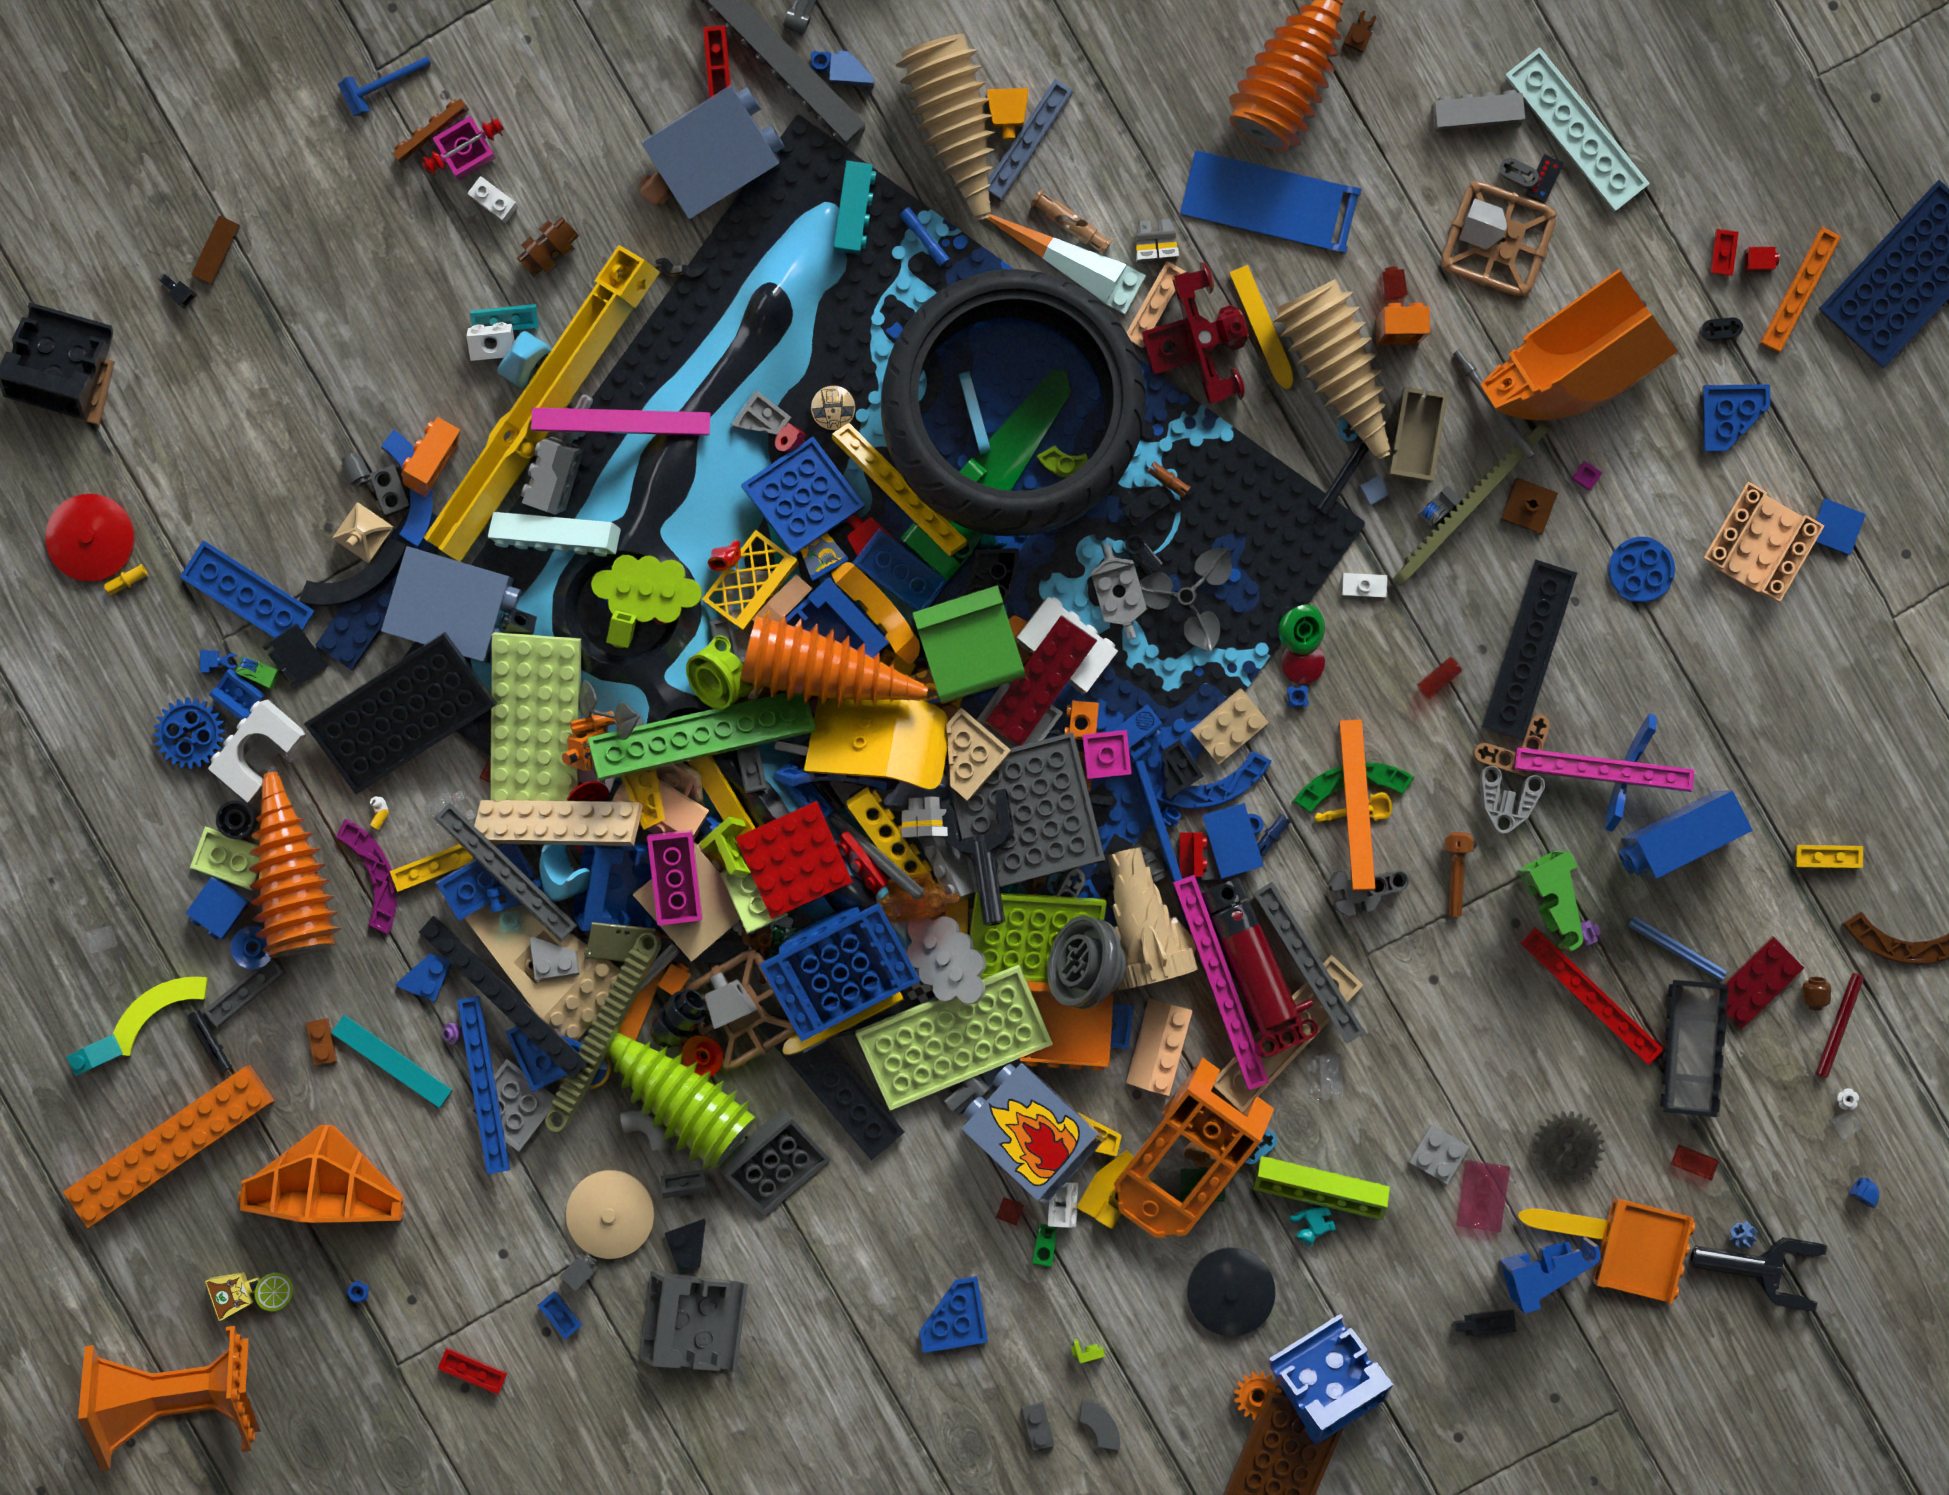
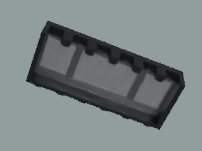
(1695, 1048)

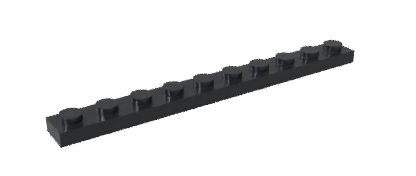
(503, 997)

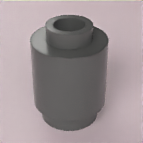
(355, 469)

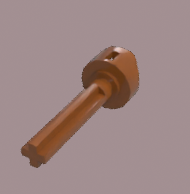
(1457, 868)

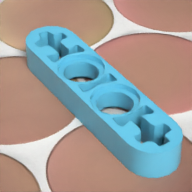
(974, 413)

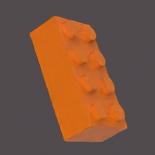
(1402, 324)

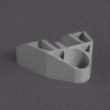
(1526, 800)

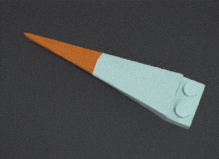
(1102, 277)

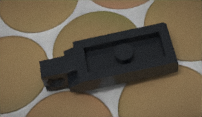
(1487, 1323)

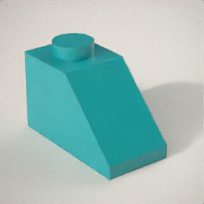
(94, 1055)

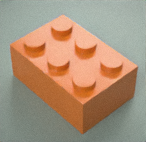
(430, 456)

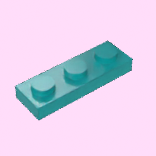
(519, 316)

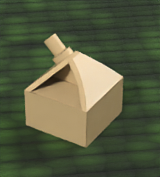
(364, 533)

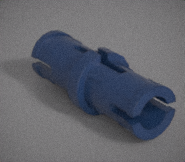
(1273, 834)

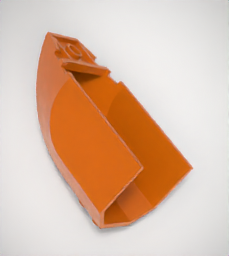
(1581, 355)

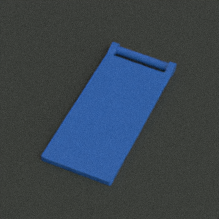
(1268, 201)

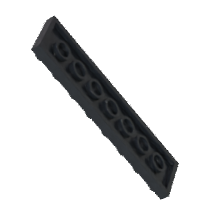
(1529, 649)
(841, 1092)

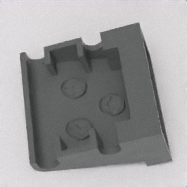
(693, 1322)

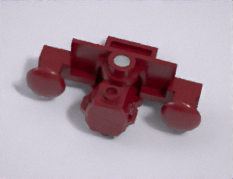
(1197, 337)

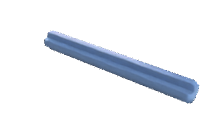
(1677, 948)

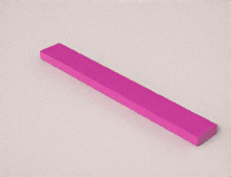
(621, 421)
(1604, 769)

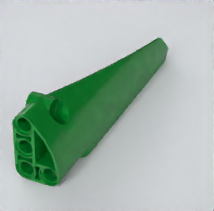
(1010, 452)

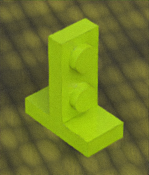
(723, 841)

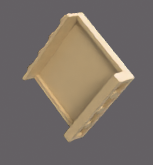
(716, 903)

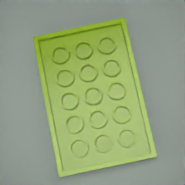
(1028, 931)

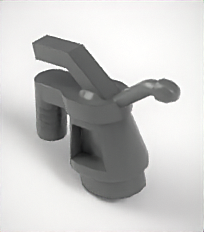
(1157, 866)

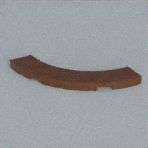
(1895, 949)

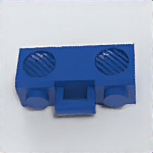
(1141, 726)

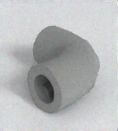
(634, 1121)

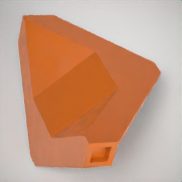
(322, 1182)

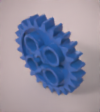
(199, 749)

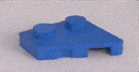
(426, 977)

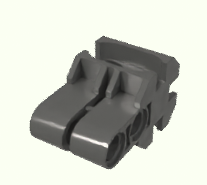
(1368, 899)

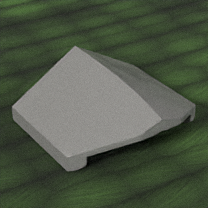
(1483, 225)

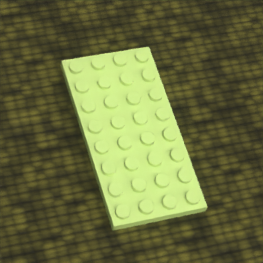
(536, 700)
(953, 1040)

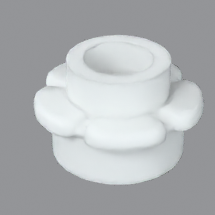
(1842, 1096)

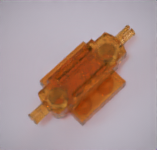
(902, 907)

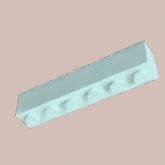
(554, 533)

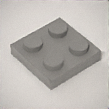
(1438, 1154)

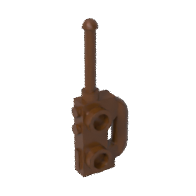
(759, 940)

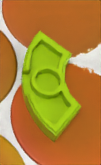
(1061, 463)

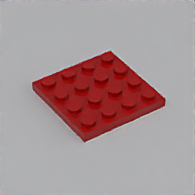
(794, 860)

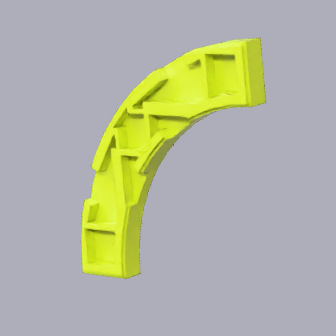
(153, 1001)

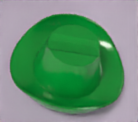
(1302, 629)

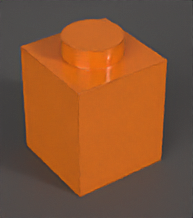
(675, 978)

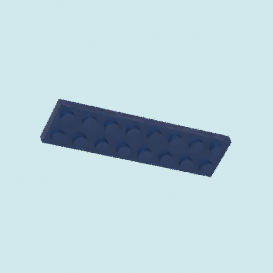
(362, 619)

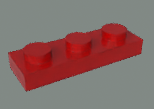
(861, 863)
(472, 1370)

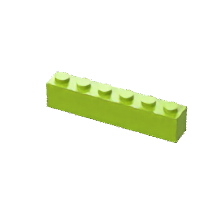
(1321, 1188)

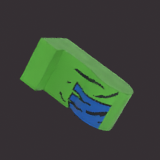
(258, 672)

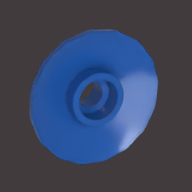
(242, 950)

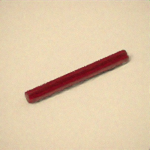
(1840, 1025)

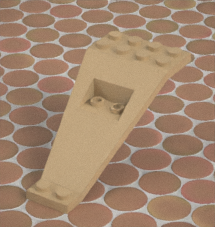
(564, 1001)

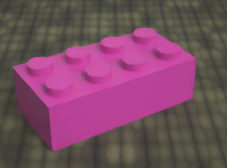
(675, 877)

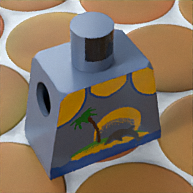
(823, 557)

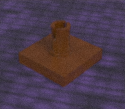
(1529, 505)

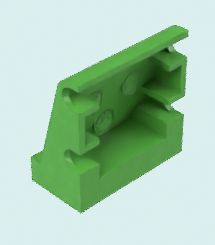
(969, 644)
(1552, 879)

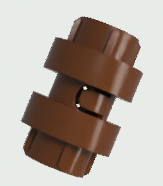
(540, 253)

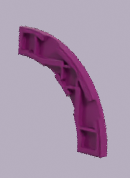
(379, 870)

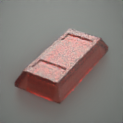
(1695, 1162)

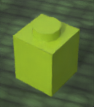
(621, 629)

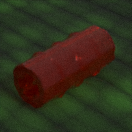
(1439, 677)

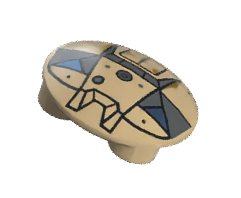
(833, 407)

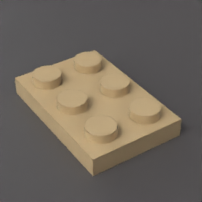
(1229, 726)

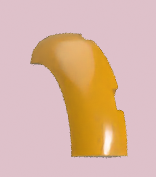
(879, 609)

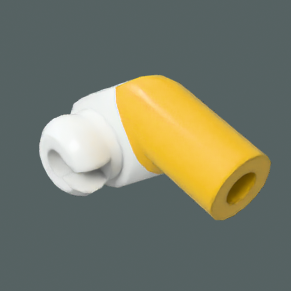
(381, 811)

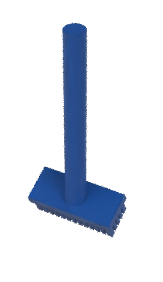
(354, 94)

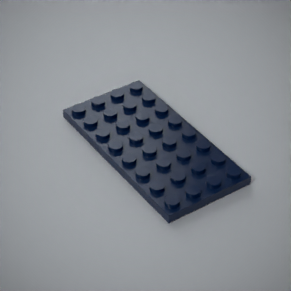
(1897, 281)

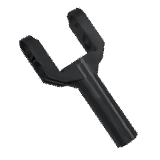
(982, 851)
(1765, 1268)

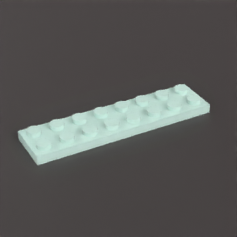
(1577, 129)

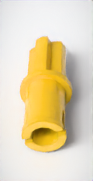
(125, 580)

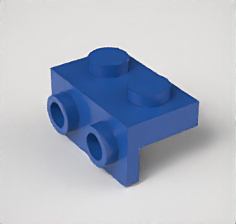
(236, 694)

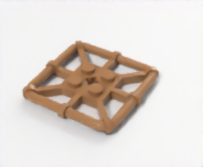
(1505, 252)
(749, 1021)

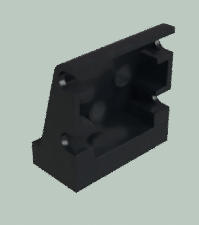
(55, 361)

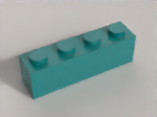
(853, 207)

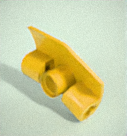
(1100, 1194)

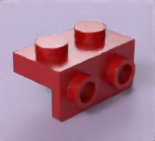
(1191, 853)

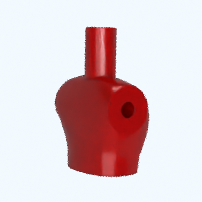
(725, 557)

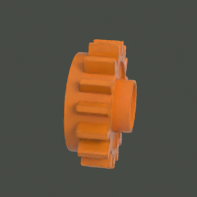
(1248, 1386)

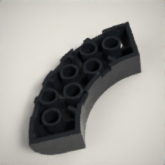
(990, 569)

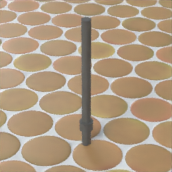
(1469, 369)

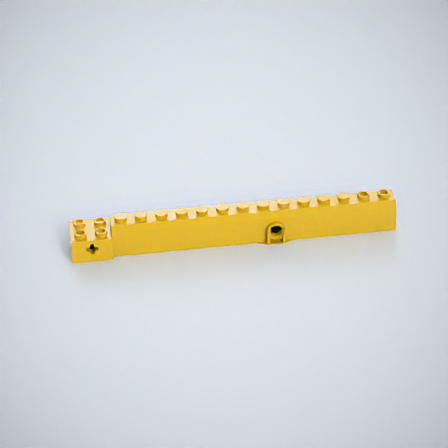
(550, 387)

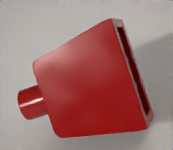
(862, 532)

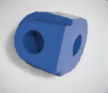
(1865, 1192)

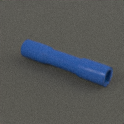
(932, 247)

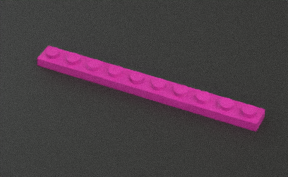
(1220, 982)

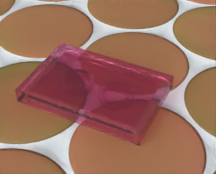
(1483, 1195)

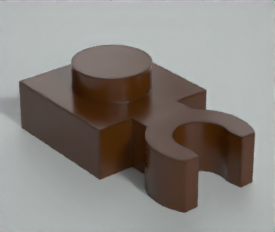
(1359, 34)

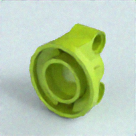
(717, 674)

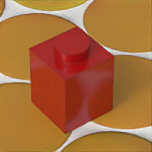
(1761, 259)

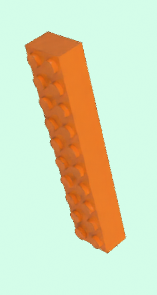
(168, 1146)

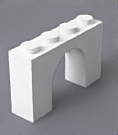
(1040, 625)
(230, 763)

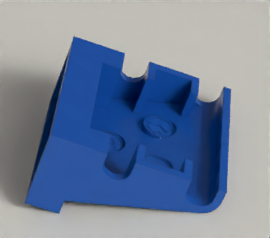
(836, 610)
(612, 882)
(1534, 1280)
(1330, 1379)

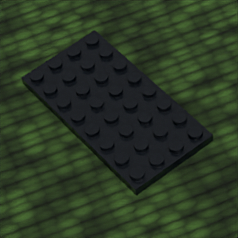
(400, 713)

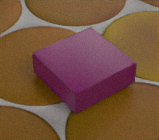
(1586, 475)

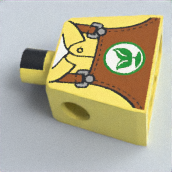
(231, 1293)

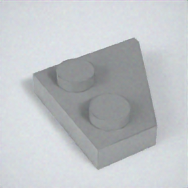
(761, 415)
(552, 960)

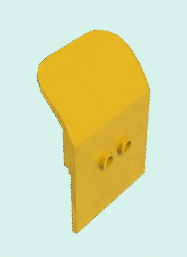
(880, 740)

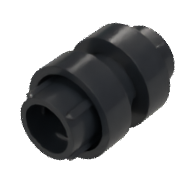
(678, 1018)

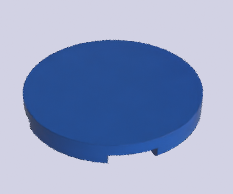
(1641, 569)

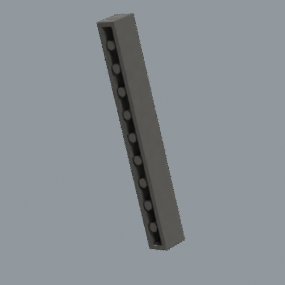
(789, 67)

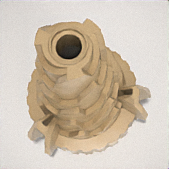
(1151, 940)

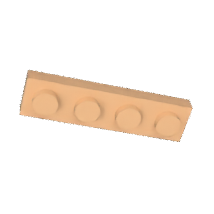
(1154, 303)

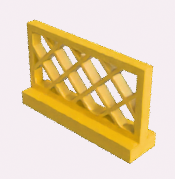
(764, 594)

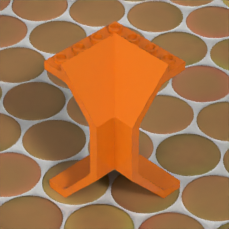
(124, 1400)

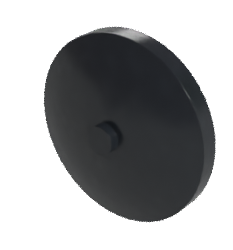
(1231, 1291)

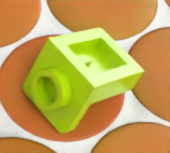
(1090, 1353)

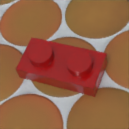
(1724, 252)

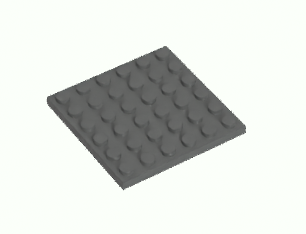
(1048, 812)

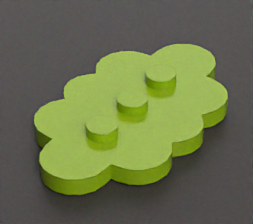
(647, 588)

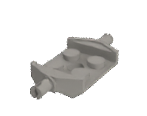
(1110, 574)

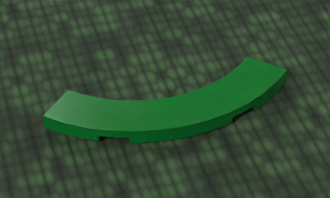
(1333, 780)

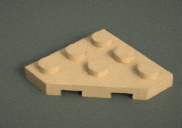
(972, 754)

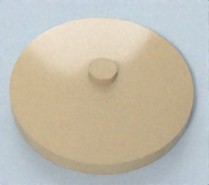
(610, 1214)

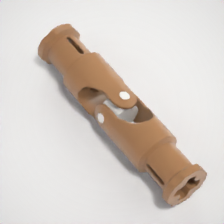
(1075, 225)

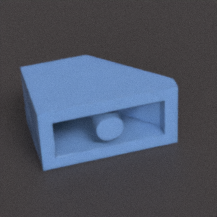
(848, 71)

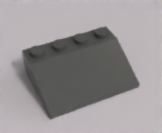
(774, 1161)

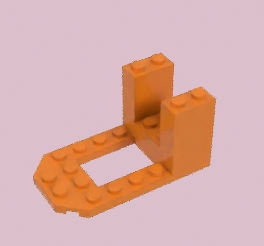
(1212, 1127)

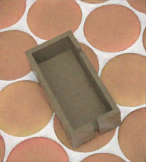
(1417, 435)

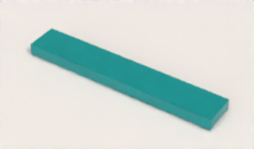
(391, 1061)

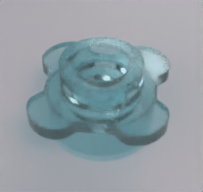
(505, 916)

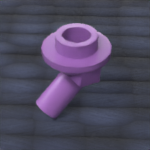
(452, 1033)

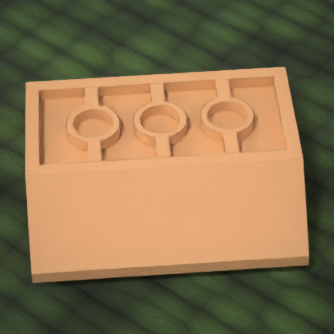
(1762, 543)

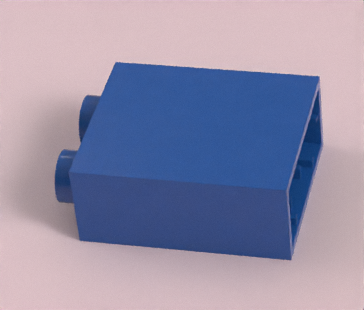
(1684, 835)

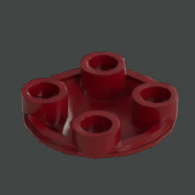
(1303, 668)

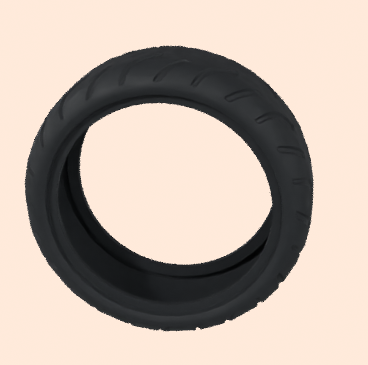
(1041, 300)

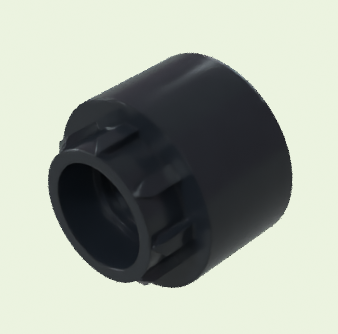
(225, 824)

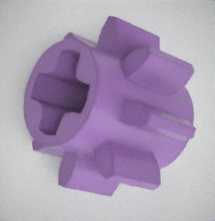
(1589, 932)

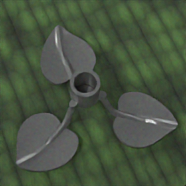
(1204, 628)
(625, 717)

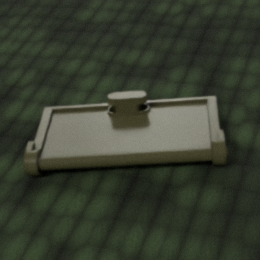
(610, 945)

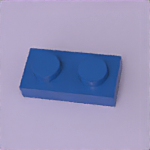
(560, 1314)

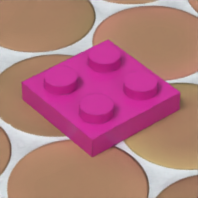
(1106, 754)

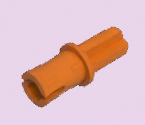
(593, 722)

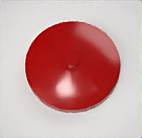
(90, 537)

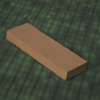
(100, 394)

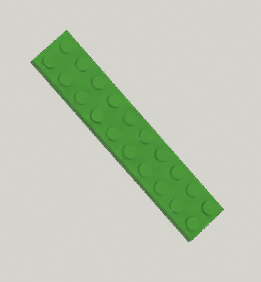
(701, 735)

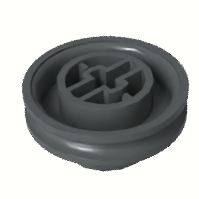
(1088, 959)

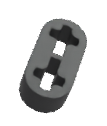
(1517, 178)

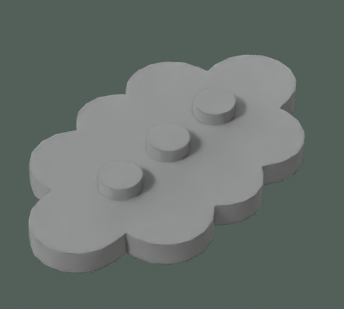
(946, 959)

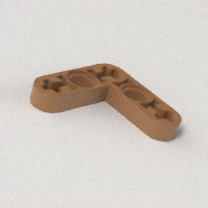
(1511, 766)

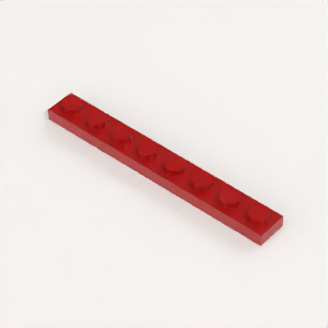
(1591, 996)

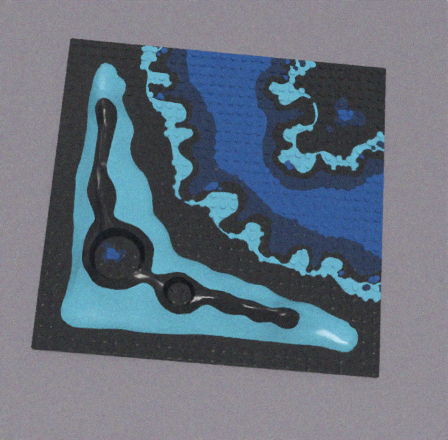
(799, 317)

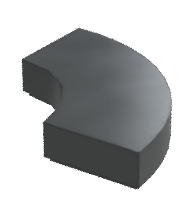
(1101, 1423)

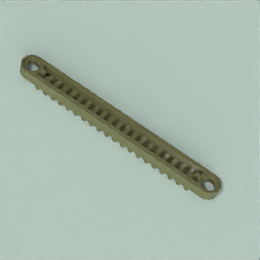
(1468, 505)
(604, 1030)

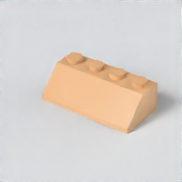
(679, 810)
(1159, 1046)

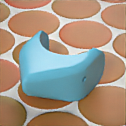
(522, 358)
(558, 876)

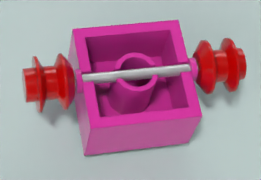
(464, 147)

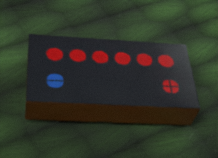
(1548, 172)

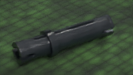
(209, 1041)

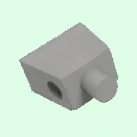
(727, 1001)

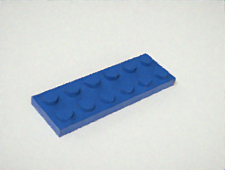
(244, 591)

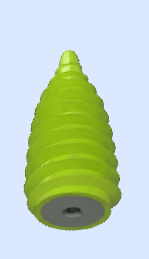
(682, 1101)

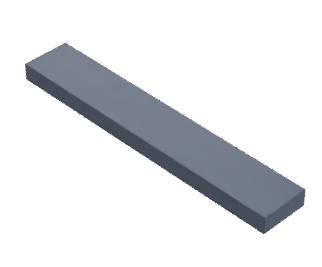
(1028, 139)

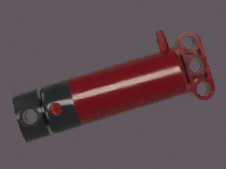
(1256, 969)

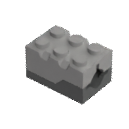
(552, 475)

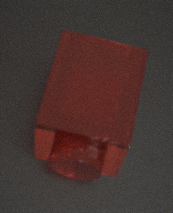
(1393, 283)

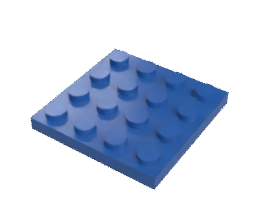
(802, 496)

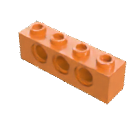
(1088, 711)

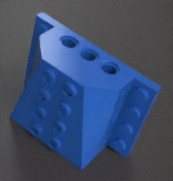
(838, 969)

